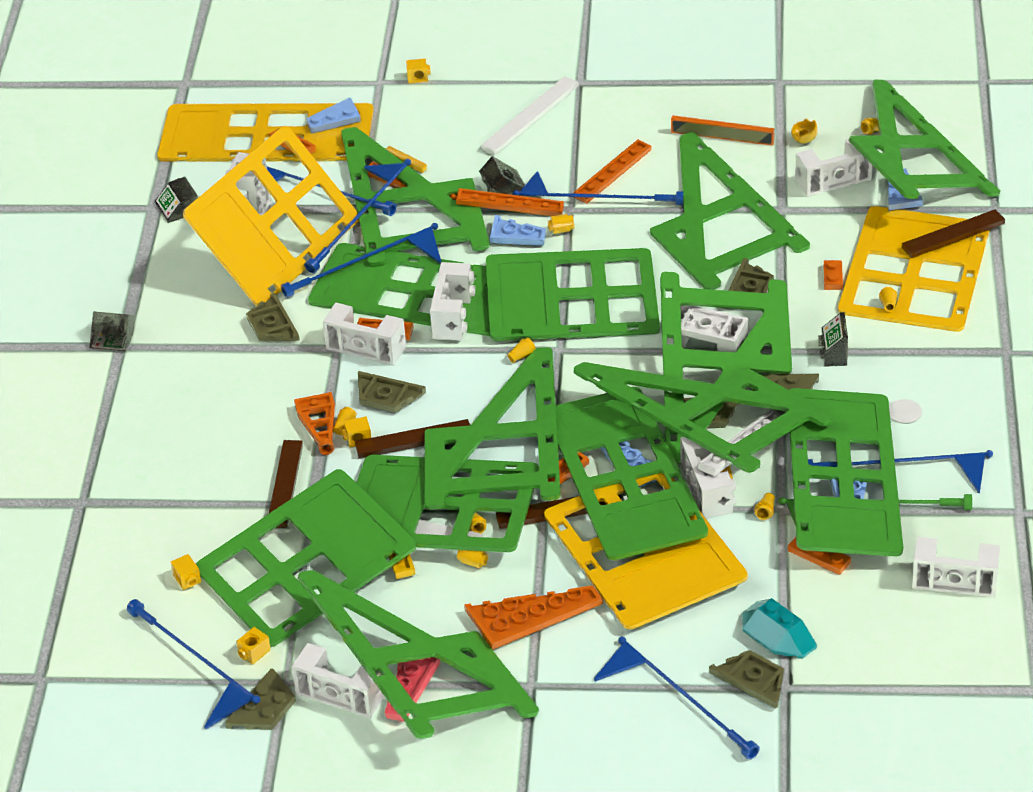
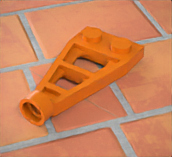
(313, 405)

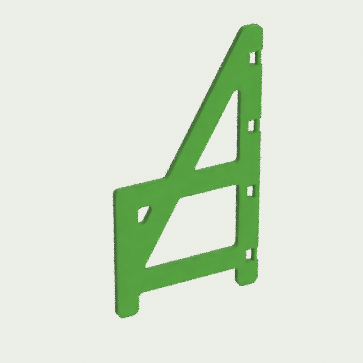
(889, 142)
(468, 218)
(691, 250)
(770, 330)
(767, 395)
(443, 463)
(484, 667)

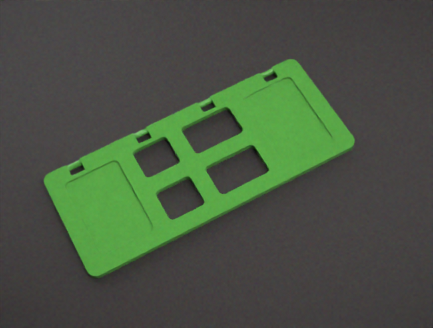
(364, 286)
(642, 520)
(844, 521)

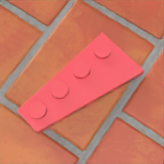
(414, 678)

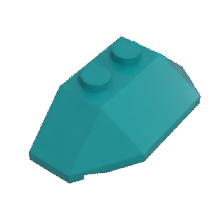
(777, 629)

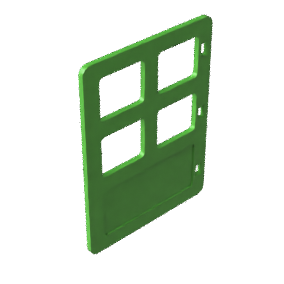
(527, 298)
(401, 493)
(339, 524)

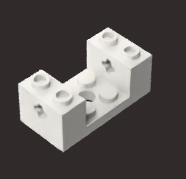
(819, 176)
(256, 192)
(451, 291)
(723, 328)
(378, 344)
(711, 493)
(974, 577)
(317, 683)

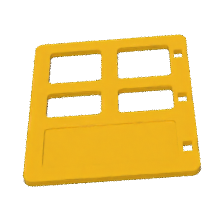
(884, 235)
(244, 238)
(661, 578)

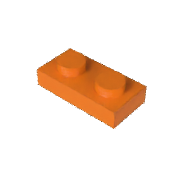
(833, 275)

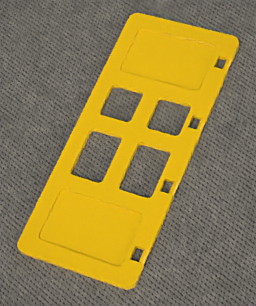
(203, 130)

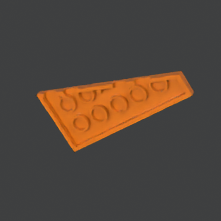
(527, 614)

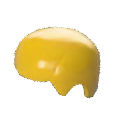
(804, 131)

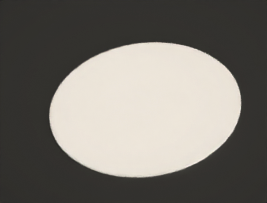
(905, 411)

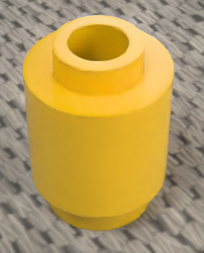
(560, 223)
(473, 558)

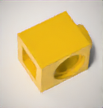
(417, 70)
(356, 430)
(185, 571)
(253, 645)

